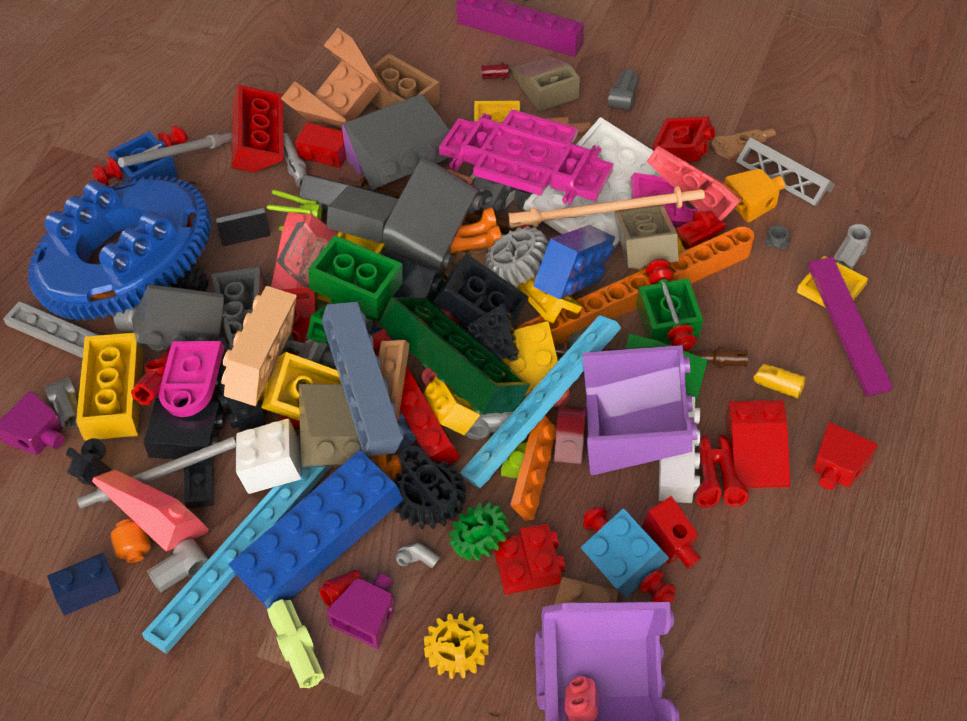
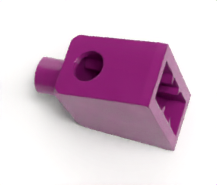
(31, 426)
(364, 610)

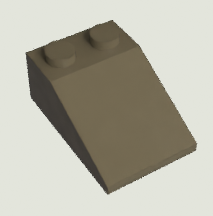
(646, 236)
(325, 426)

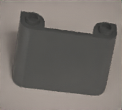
(430, 215)

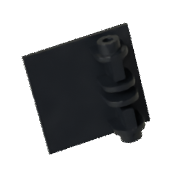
(496, 333)

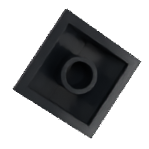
(243, 226)

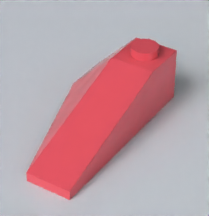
(155, 512)

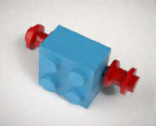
(626, 554)

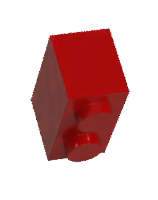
(321, 145)

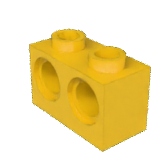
(449, 408)

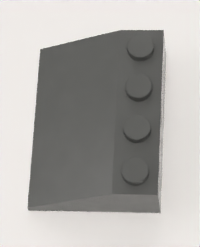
(396, 139)

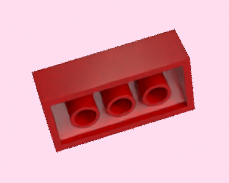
(256, 129)

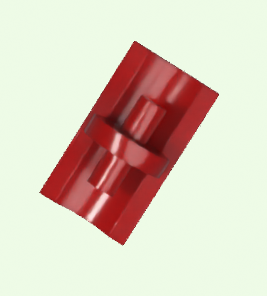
(701, 228)

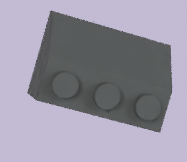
(177, 315)

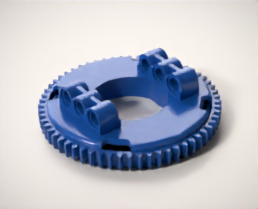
(146, 254)

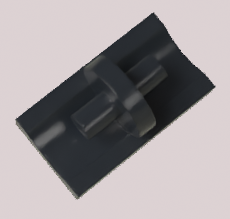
(88, 463)

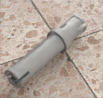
(296, 166)

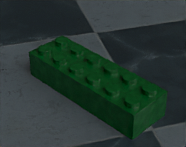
(454, 355)

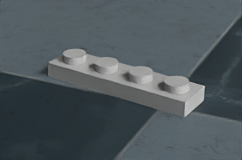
(48, 328)

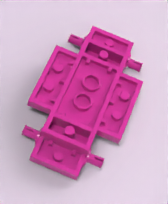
(528, 155)

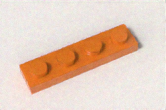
(533, 469)

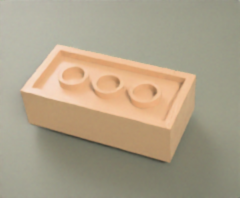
(258, 345)

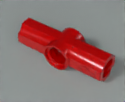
(149, 385)

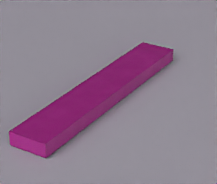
(849, 327)

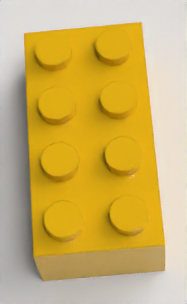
(108, 375)

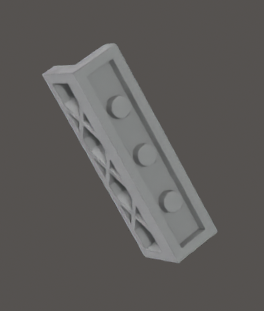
(792, 166)

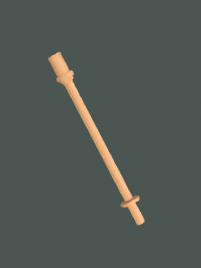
(535, 216)

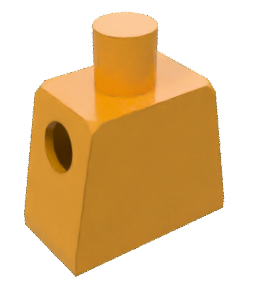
(757, 192)

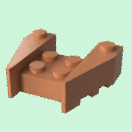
(345, 90)

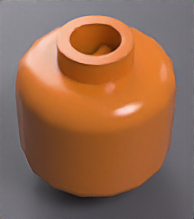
(130, 541)

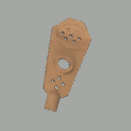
(732, 145)

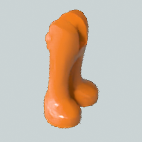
(482, 234)

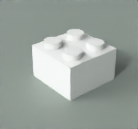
(268, 456)

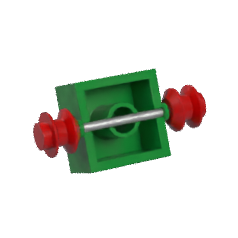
(669, 308)

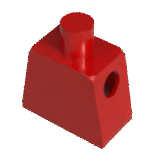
(842, 457)
(672, 532)

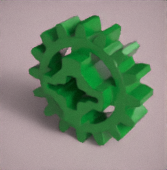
(479, 531)

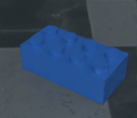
(574, 261)

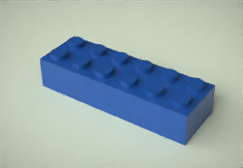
(317, 531)

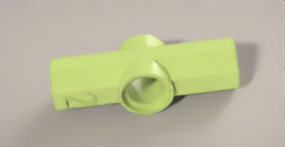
(295, 643)

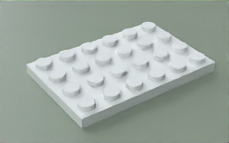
(616, 148)

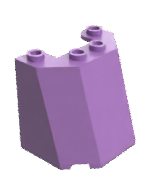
(637, 407)
(615, 648)

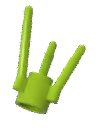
(309, 206)

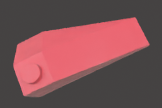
(677, 172)
(281, 278)

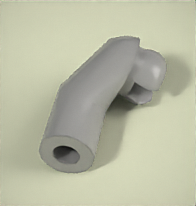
(416, 552)

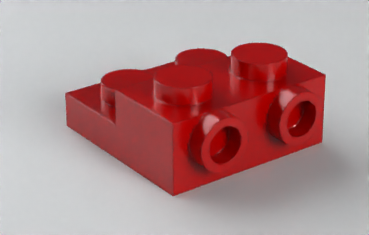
(686, 137)
(529, 560)

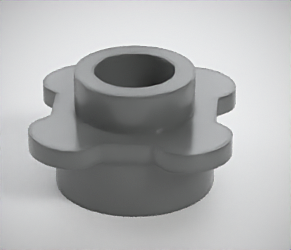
(777, 237)

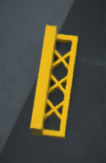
(546, 304)

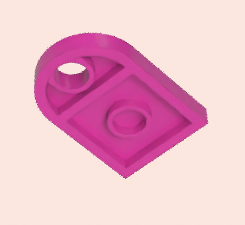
(648, 185)
(190, 374)

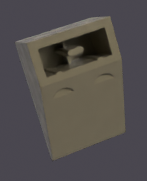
(547, 82)

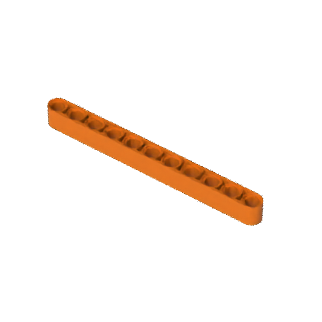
(621, 296)

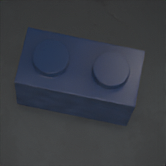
(83, 584)

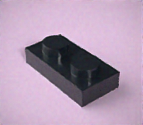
(199, 484)

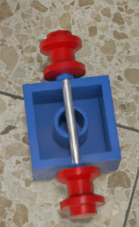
(143, 143)

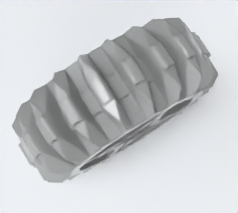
(517, 255)

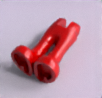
(709, 491)

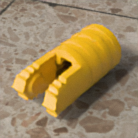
(780, 380)

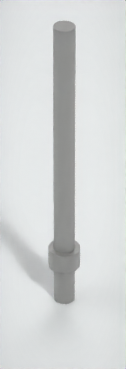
(211, 141)
(165, 469)

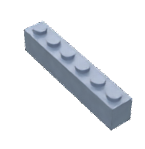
(362, 379)

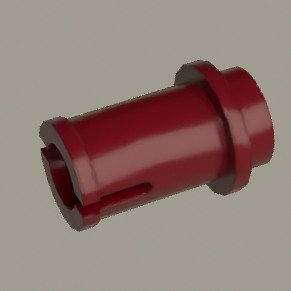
(495, 71)

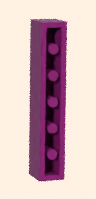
(522, 24)

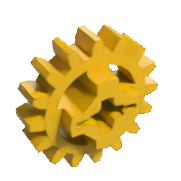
(454, 659)

